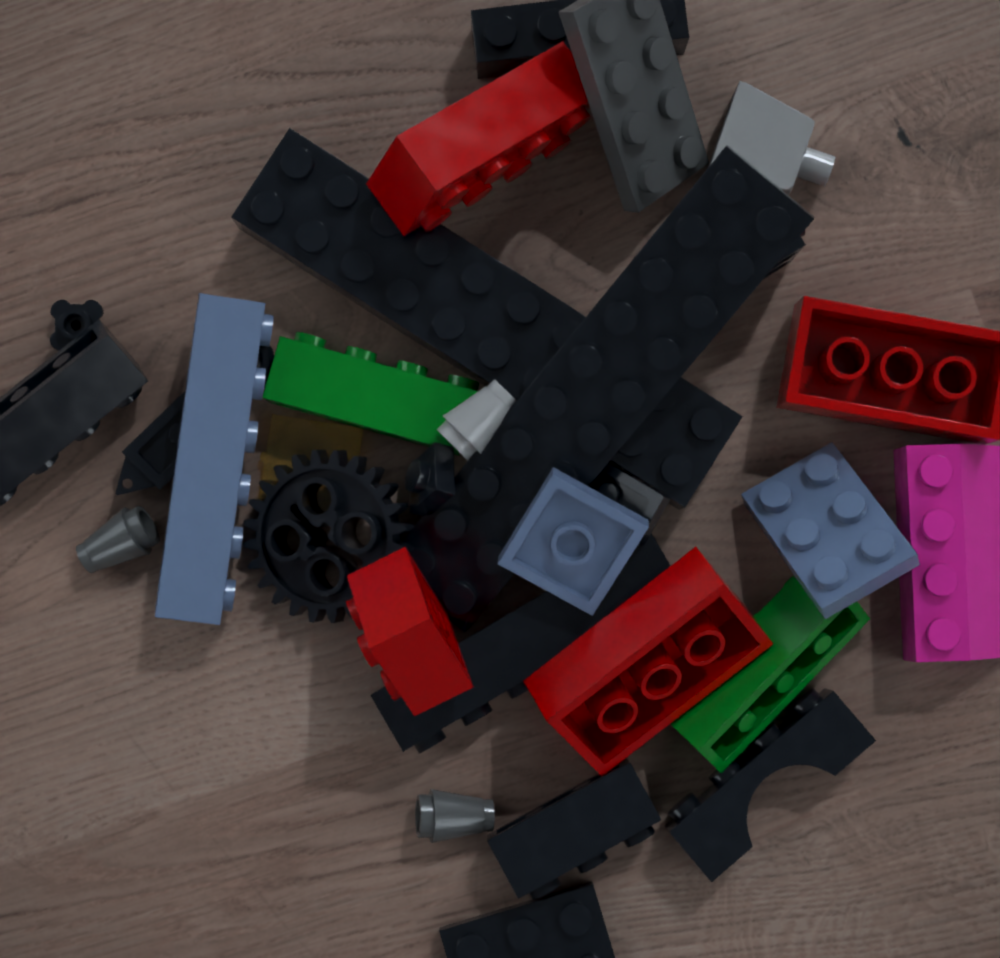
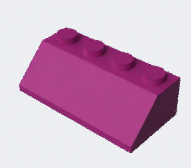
(952, 521)

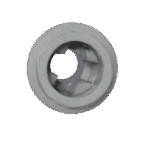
(476, 419)

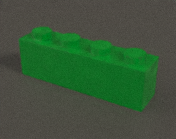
(362, 392)
(752, 698)

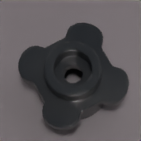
(66, 314)

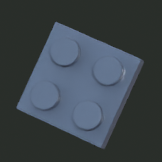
(573, 541)

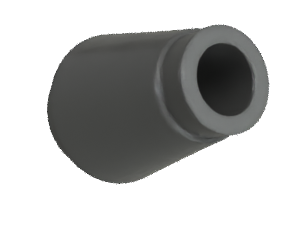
(119, 540)
(452, 815)

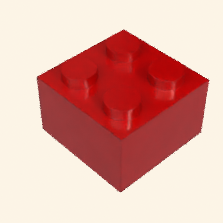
(406, 633)

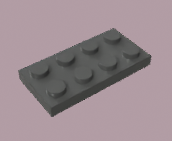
(635, 96)

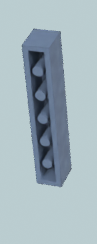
(210, 459)

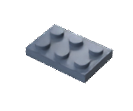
(830, 530)

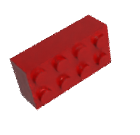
(480, 141)
(892, 370)
(647, 662)

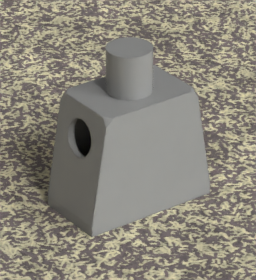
(772, 139)

